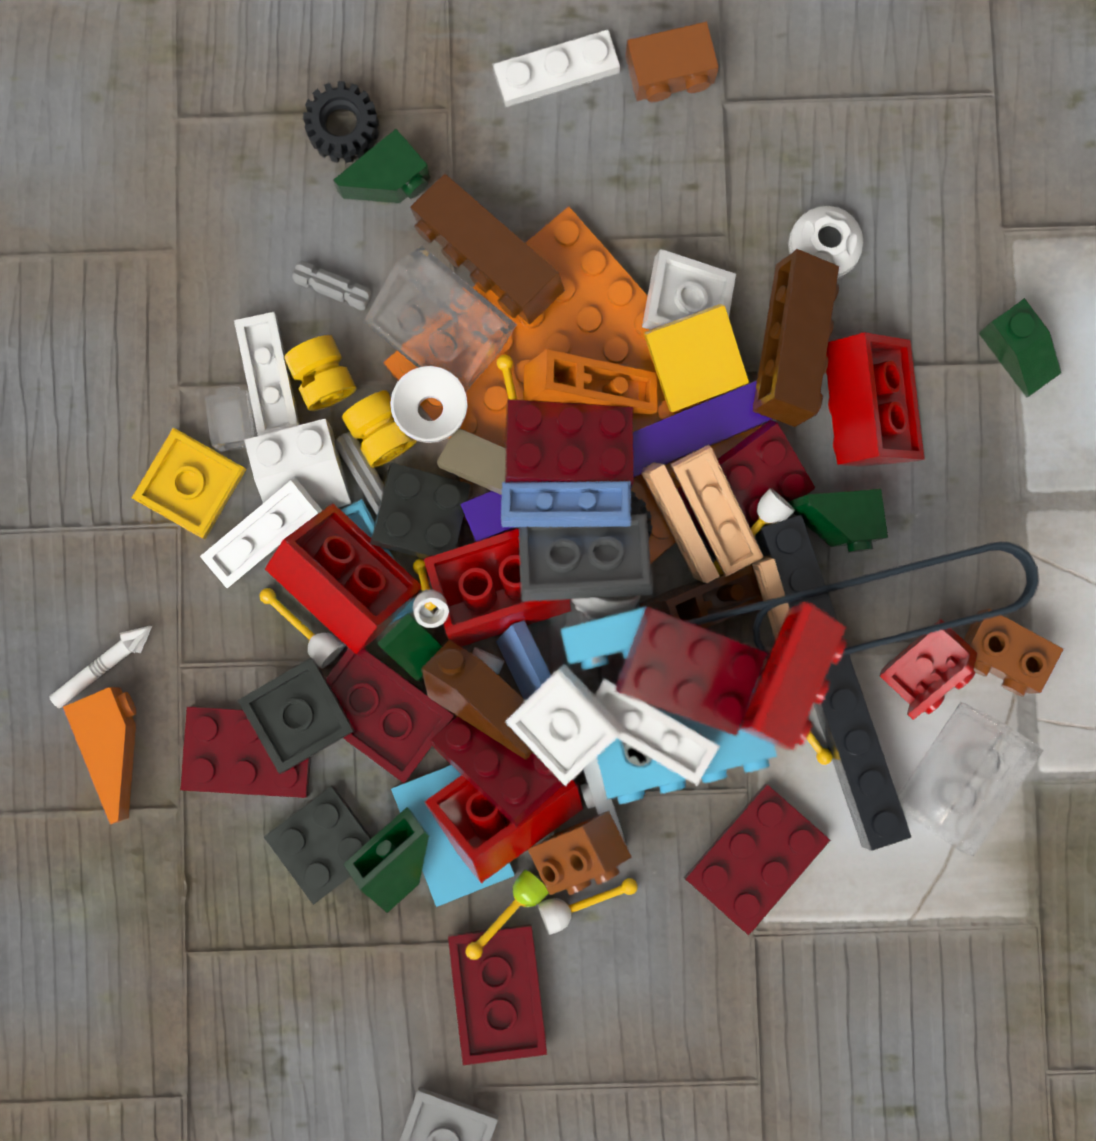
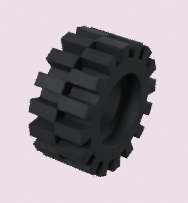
(332, 100)

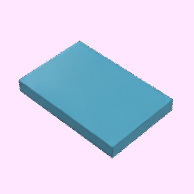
(442, 867)

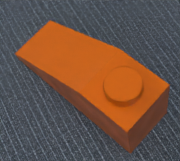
(583, 380)
(107, 742)

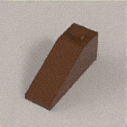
(705, 599)
(474, 694)

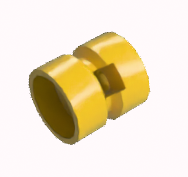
(318, 368)
(375, 424)

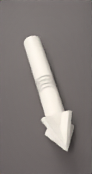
(130, 642)

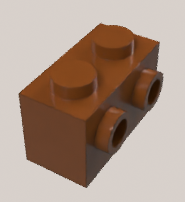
(671, 62)
(1012, 654)
(580, 854)

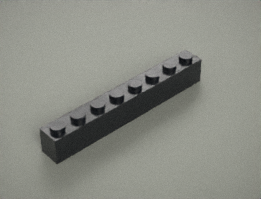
(843, 710)

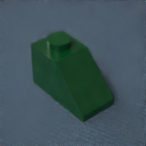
(385, 173)
(1023, 347)
(845, 517)
(410, 645)
(391, 861)

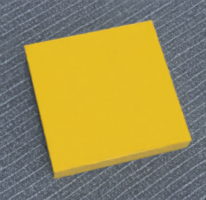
(696, 357)
(189, 483)

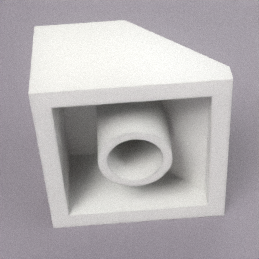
(303, 454)

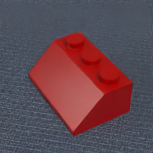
(873, 400)
(342, 577)
(485, 589)
(794, 677)
(487, 837)

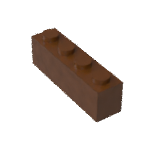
(487, 249)
(796, 339)

